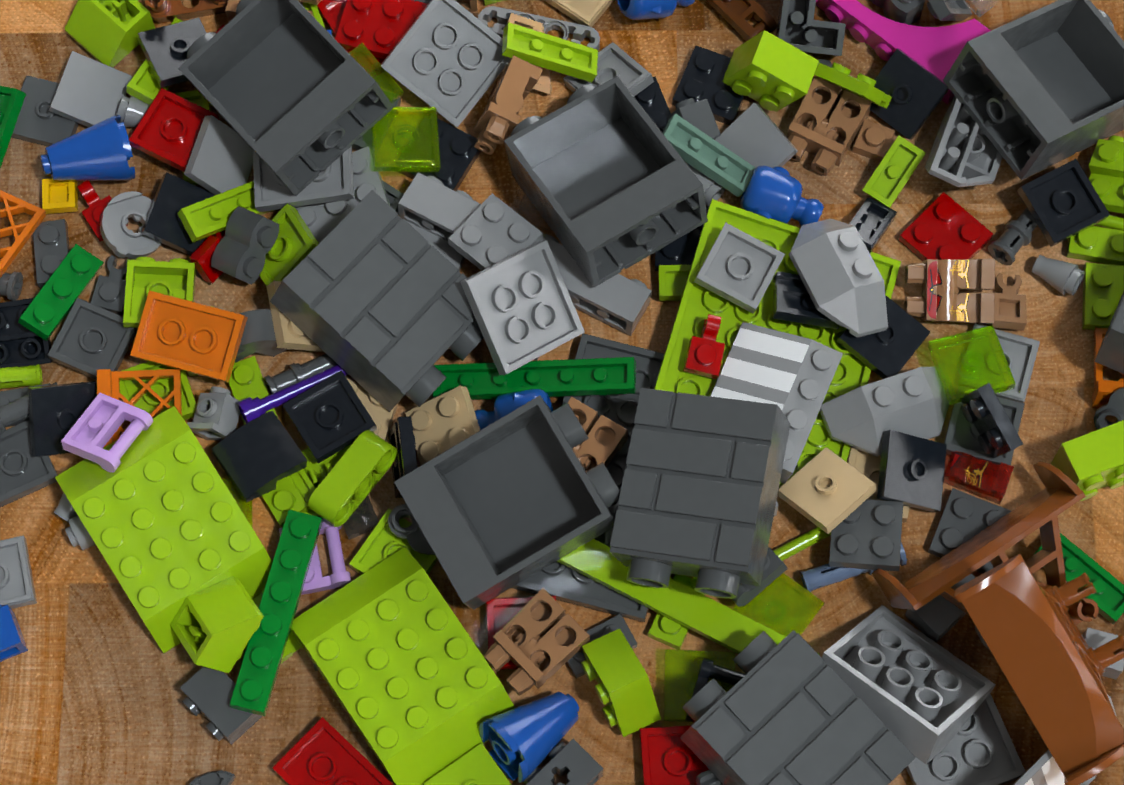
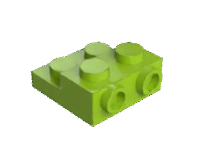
(1108, 172)
(168, 278)

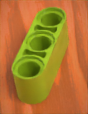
(352, 478)

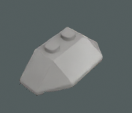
(962, 150)
(841, 276)
(902, 403)

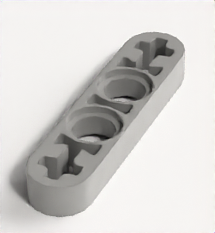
(579, 31)

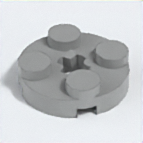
(114, 222)

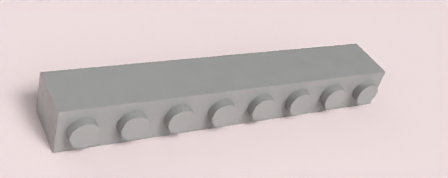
(442, 211)

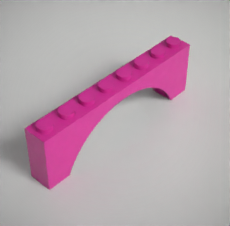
(930, 46)

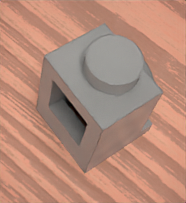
(215, 414)

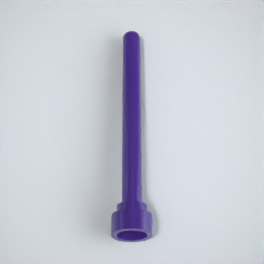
(254, 408)

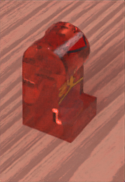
(977, 476)

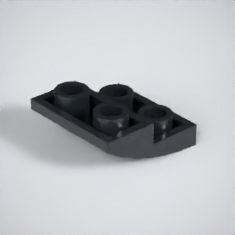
(17, 343)
(259, 456)

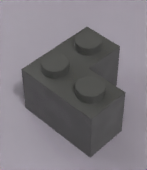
(799, 28)

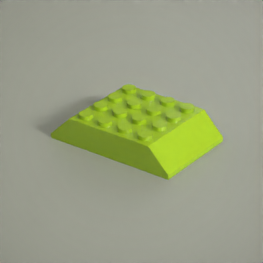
(166, 523)
(403, 668)

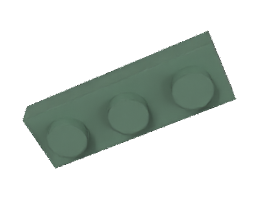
(708, 156)

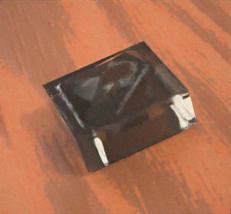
(362, 520)

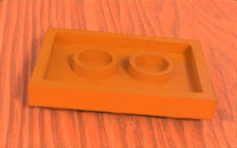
(189, 336)

